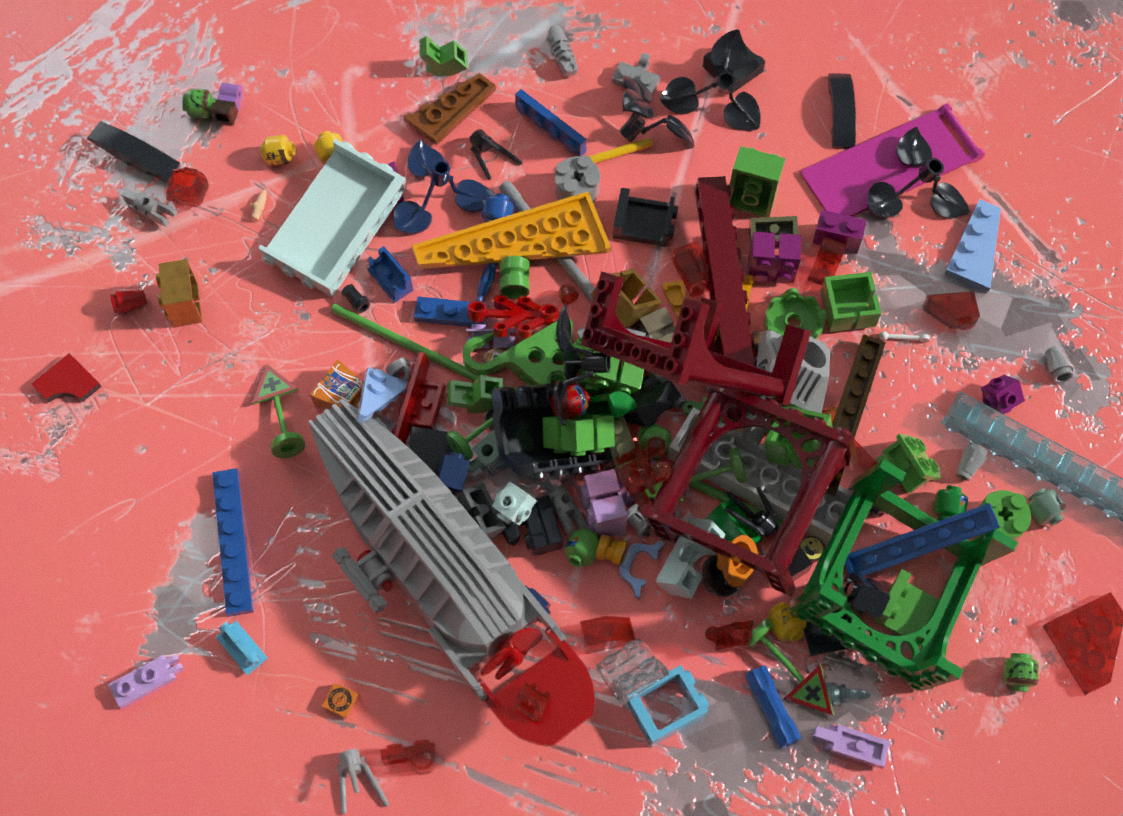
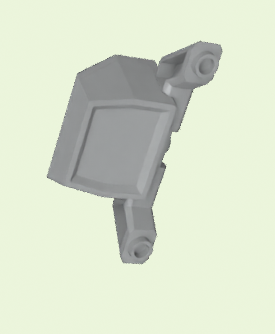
(811, 381)

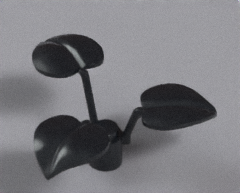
(730, 53)
(633, 101)
(915, 150)
(591, 363)

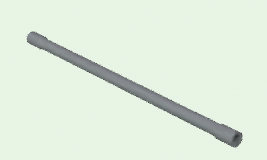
(576, 274)

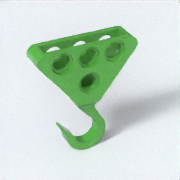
(517, 358)

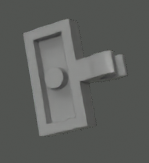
(639, 73)

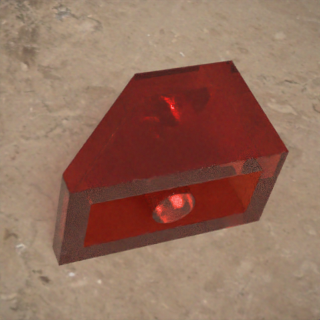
(953, 309)
(605, 633)

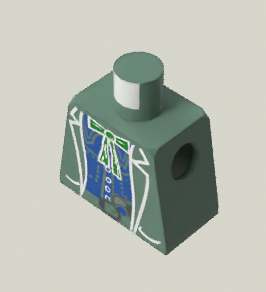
(487, 456)

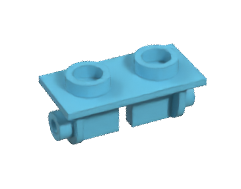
(241, 647)

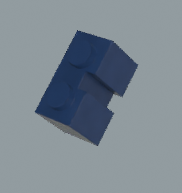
(453, 471)

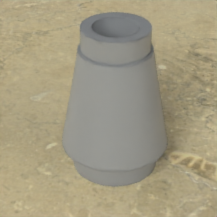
(1058, 366)
(971, 461)

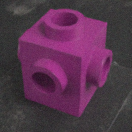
(1003, 393)

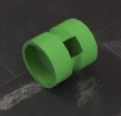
(514, 277)

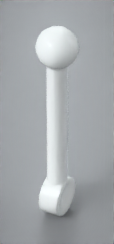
(923, 338)

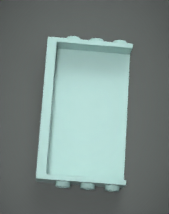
(335, 219)

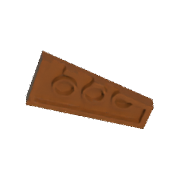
(446, 113)

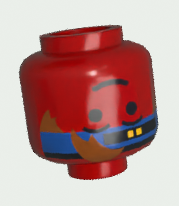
(576, 402)

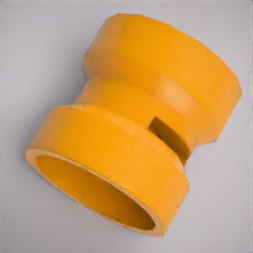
(610, 549)

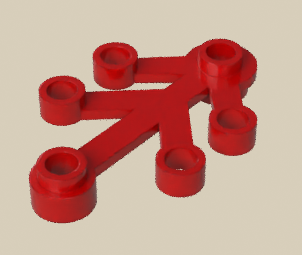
(515, 314)

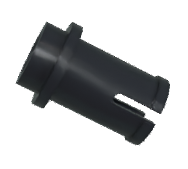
(358, 302)

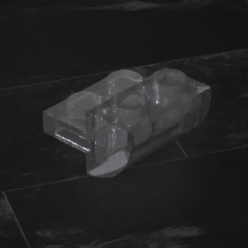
(631, 670)

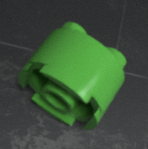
(1011, 512)

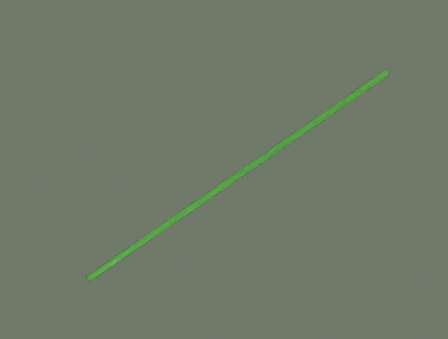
(462, 370)

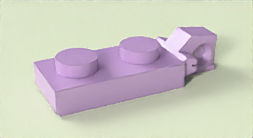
(853, 744)

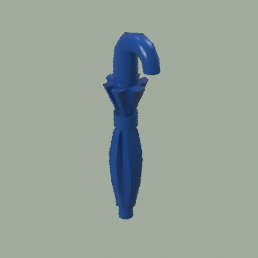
(486, 281)

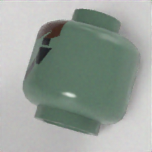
(1046, 507)

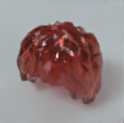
(187, 187)

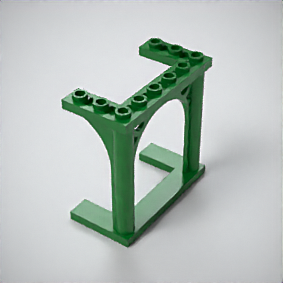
(818, 601)

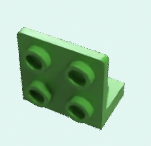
(907, 608)

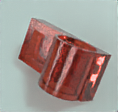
(827, 260)
(398, 754)

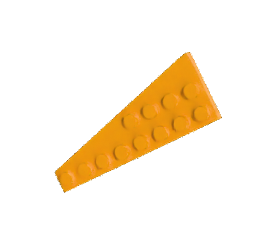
(541, 232)

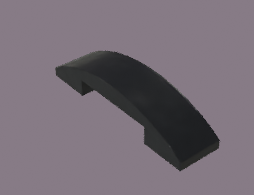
(843, 110)

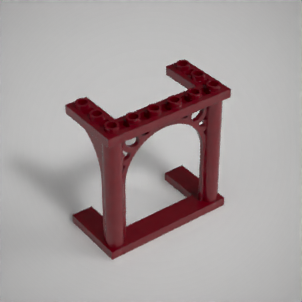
(689, 352)
(835, 452)

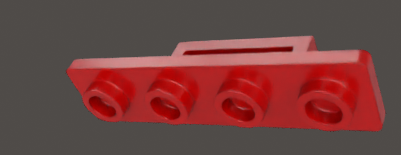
(421, 401)

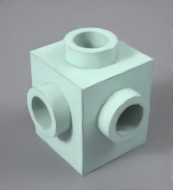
(513, 504)

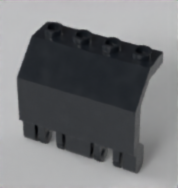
(519, 434)

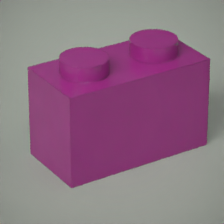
(841, 229)

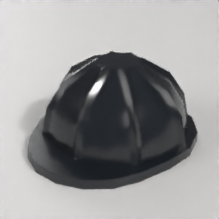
(715, 580)

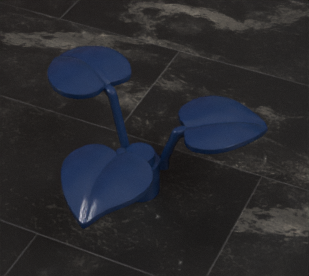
(427, 161)

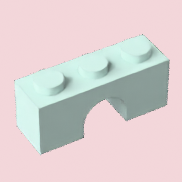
(678, 574)

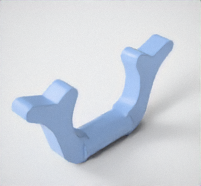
(629, 556)

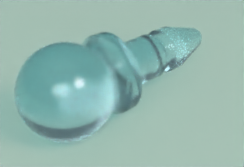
(840, 693)

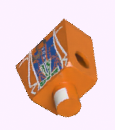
(337, 385)

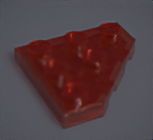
(1089, 641)

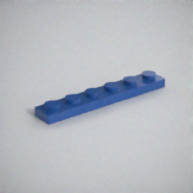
(922, 540)
(232, 543)

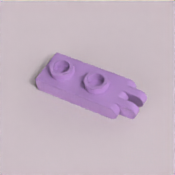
(145, 680)

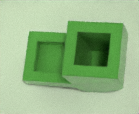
(443, 60)
(473, 396)

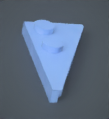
(378, 392)

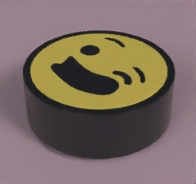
(812, 547)

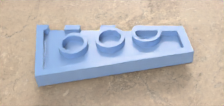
(976, 250)

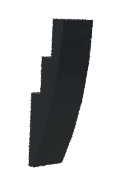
(133, 150)

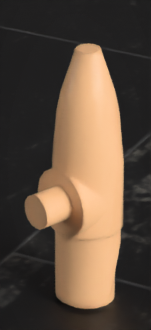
(258, 206)

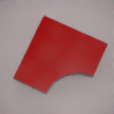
(66, 379)

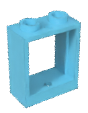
(644, 720)

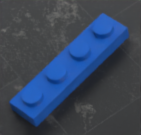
(550, 122)

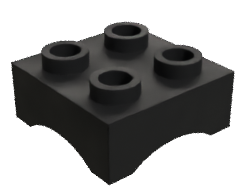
(753, 67)
(652, 401)

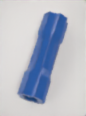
(773, 707)

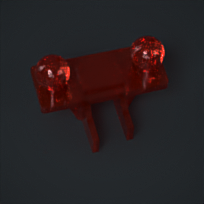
(639, 473)

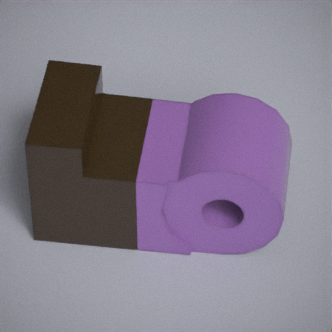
(227, 103)

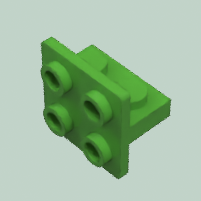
(910, 456)

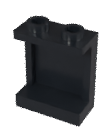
(644, 219)

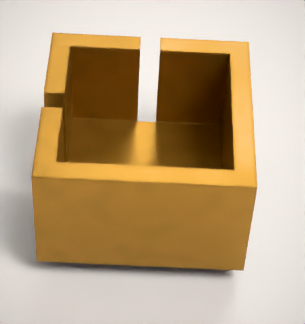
(178, 293)
(626, 310)

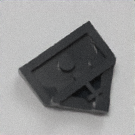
(429, 445)

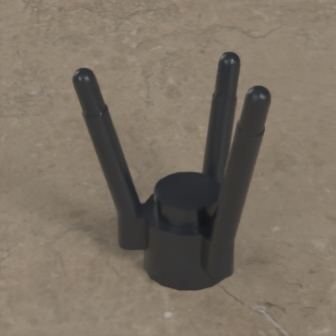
(483, 143)
(763, 522)

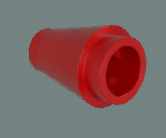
(126, 300)

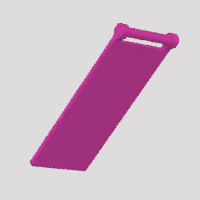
(845, 178)

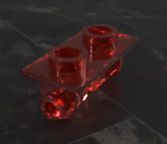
(730, 635)

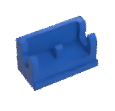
(390, 275)

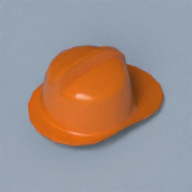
(733, 571)

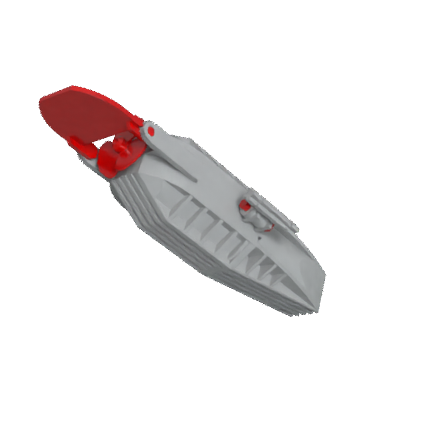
(447, 573)

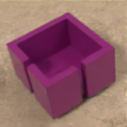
(770, 267)

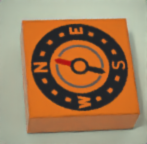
(340, 700)

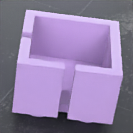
(604, 509)

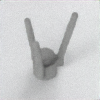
(350, 766)

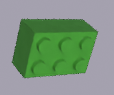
(755, 181)

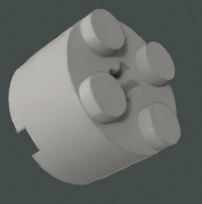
(576, 177)

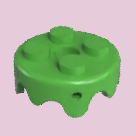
(795, 306)

